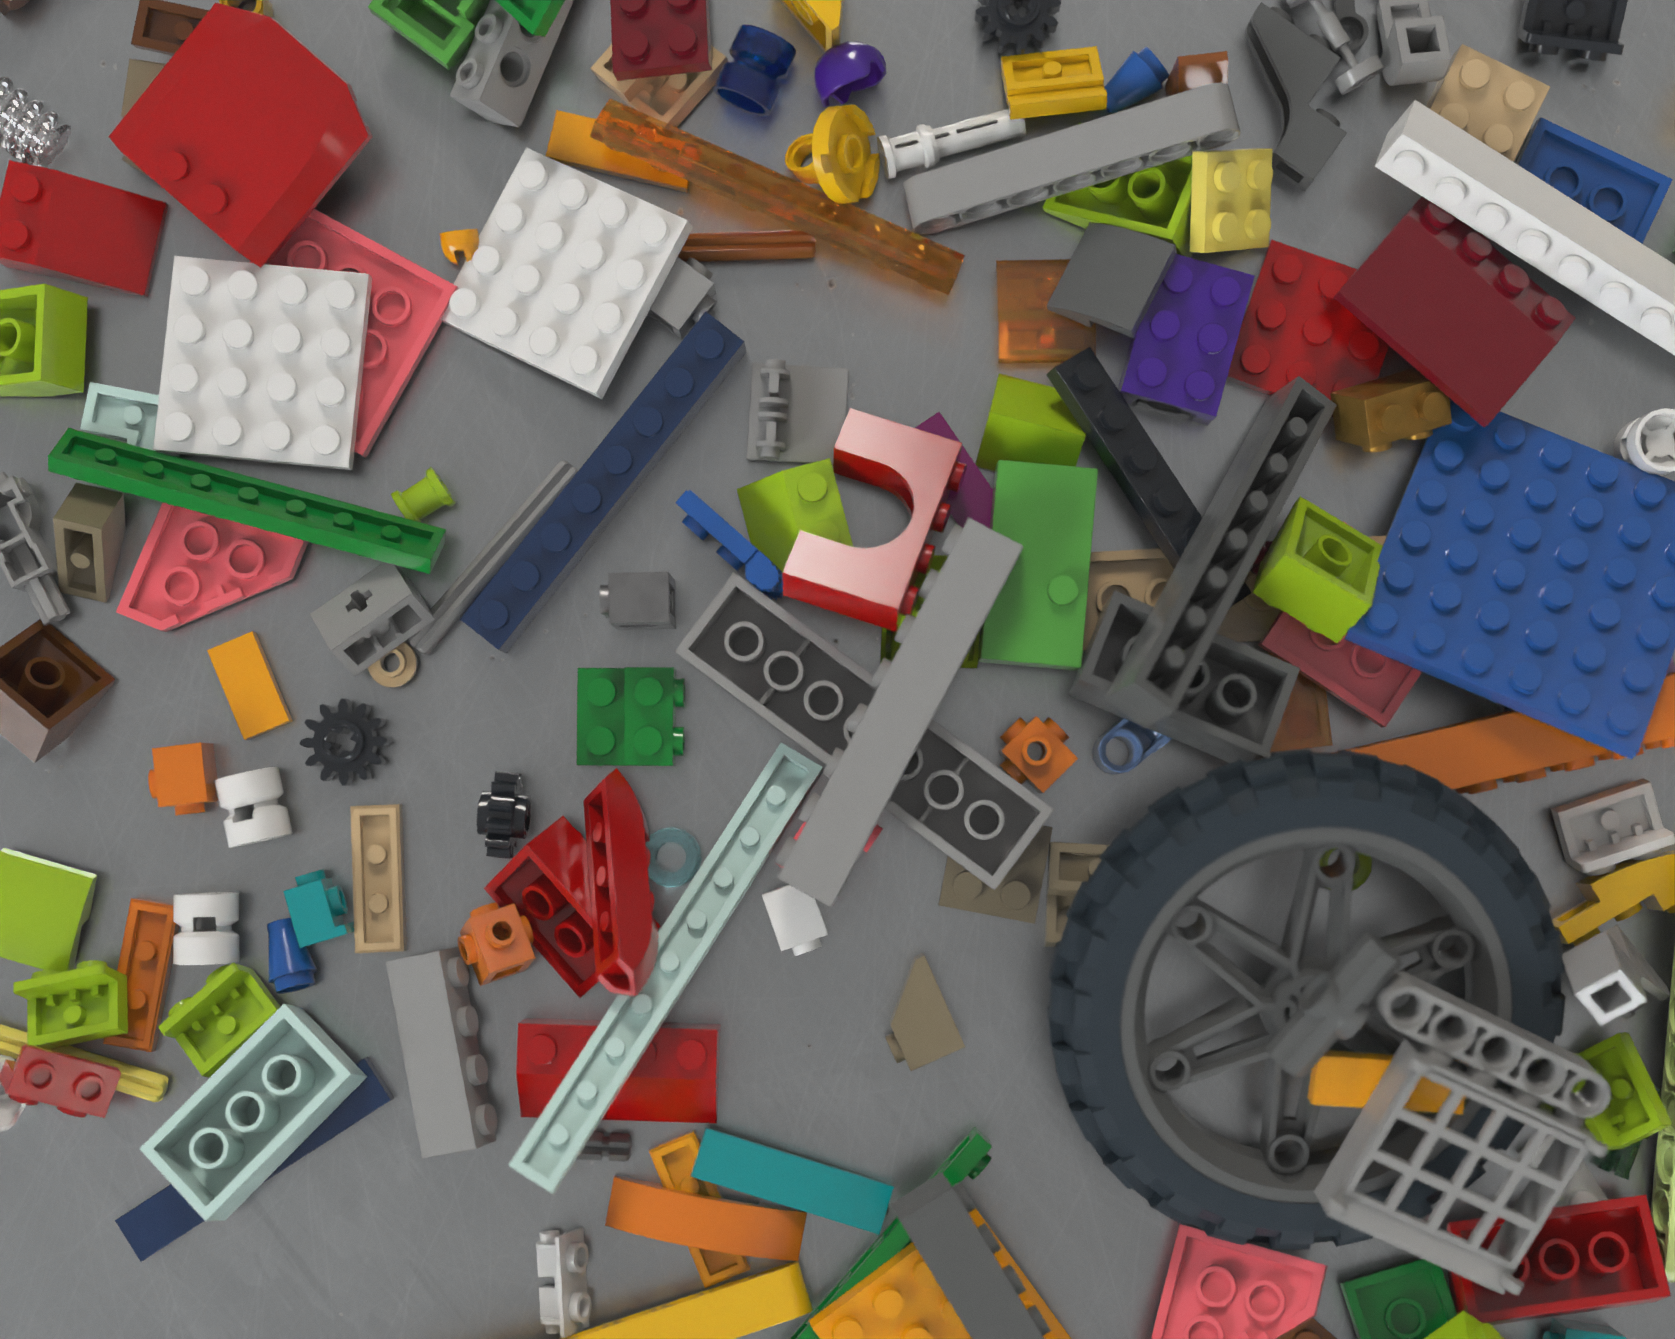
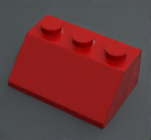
(553, 892)

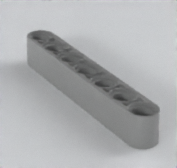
(1072, 158)

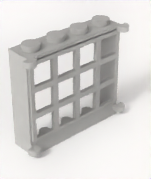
(1424, 1239)

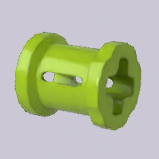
(423, 497)

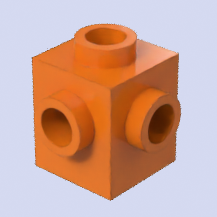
(1054, 756)
(496, 942)

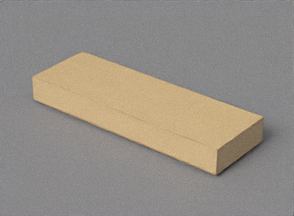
(378, 878)

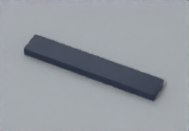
(170, 1216)

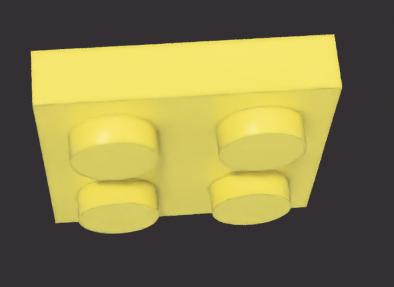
(1230, 199)

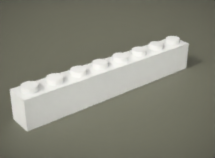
(1533, 221)

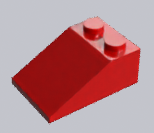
(78, 229)

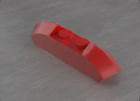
(619, 886)

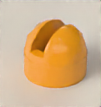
(459, 241)

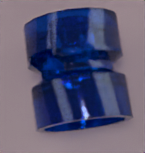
(756, 66)

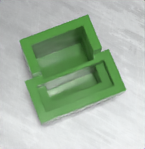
(435, 26)

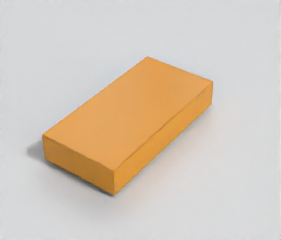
(249, 685)

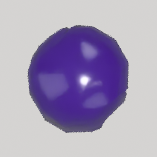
(848, 69)

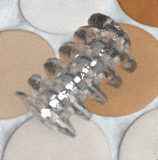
(26, 131)

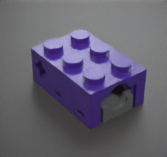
(1187, 341)

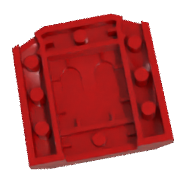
(245, 129)

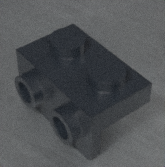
(1582, 25)

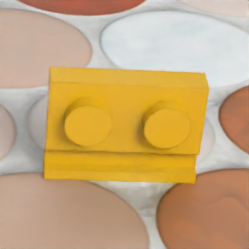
(1053, 82)

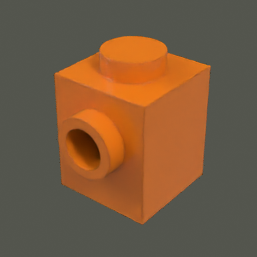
(184, 777)

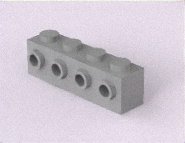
(442, 1052)

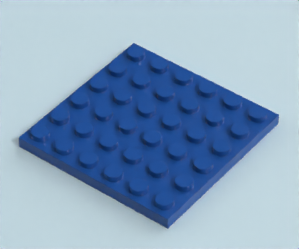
(1532, 578)

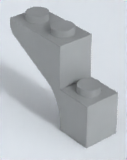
(1612, 976)

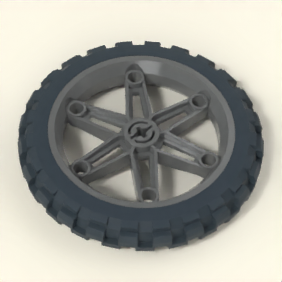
(1156, 876)

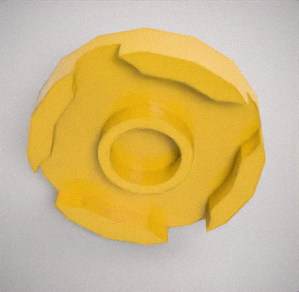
(839, 155)

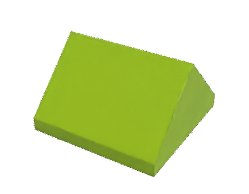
(1029, 426)

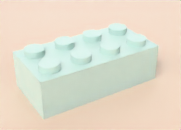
(253, 1113)

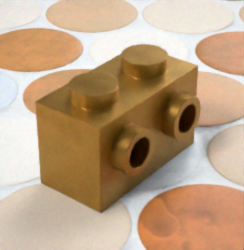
(1389, 410)

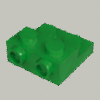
(629, 716)

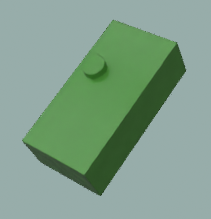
(1044, 600)

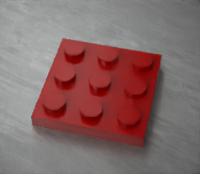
(1301, 329)

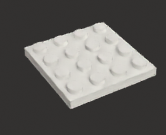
(565, 272)
(263, 363)

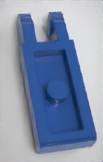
(734, 547)

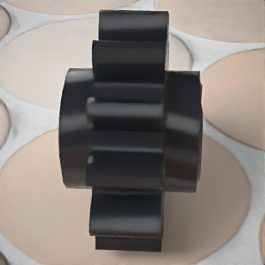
(1014, 28)
(343, 723)
(504, 815)

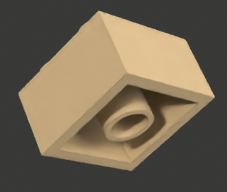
(1488, 100)

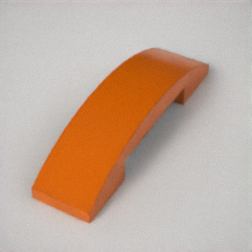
(705, 1220)

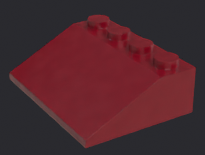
(1455, 309)

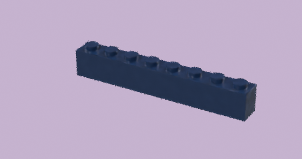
(605, 483)

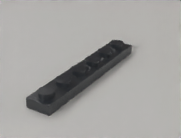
(1129, 454)

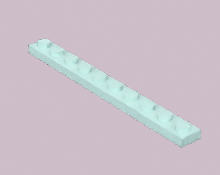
(682, 946)

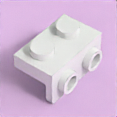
(1611, 828)

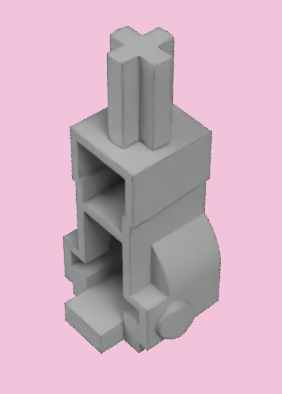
(26, 558)

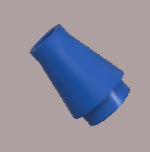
(1135, 80)
(289, 965)

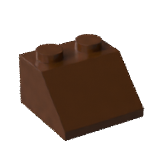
(46, 689)

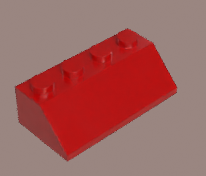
(669, 1084)
(1577, 1263)

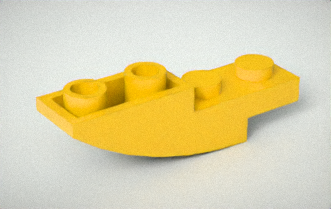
(1619, 896)

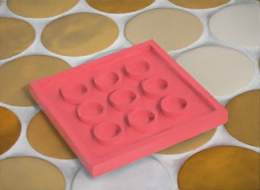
(402, 311)

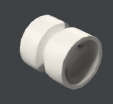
(1655, 435)
(257, 789)
(206, 945)

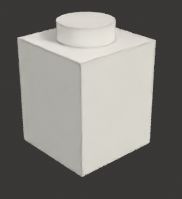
(795, 919)

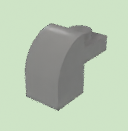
(1412, 42)

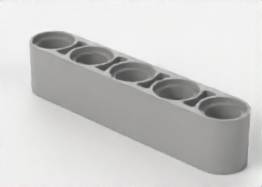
(1509, 1056)

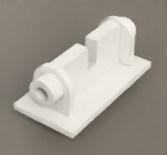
(567, 1304)

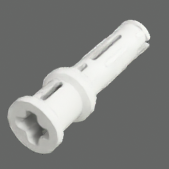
(929, 144)

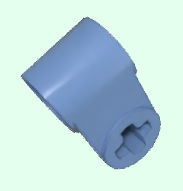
(1140, 744)

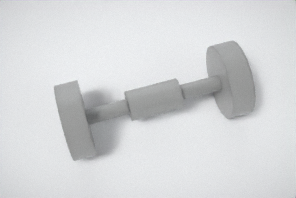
(1338, 40)

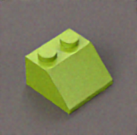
(790, 502)
(1319, 571)

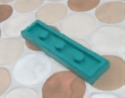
(792, 1180)

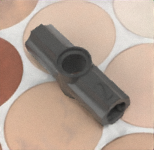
(1334, 1005)

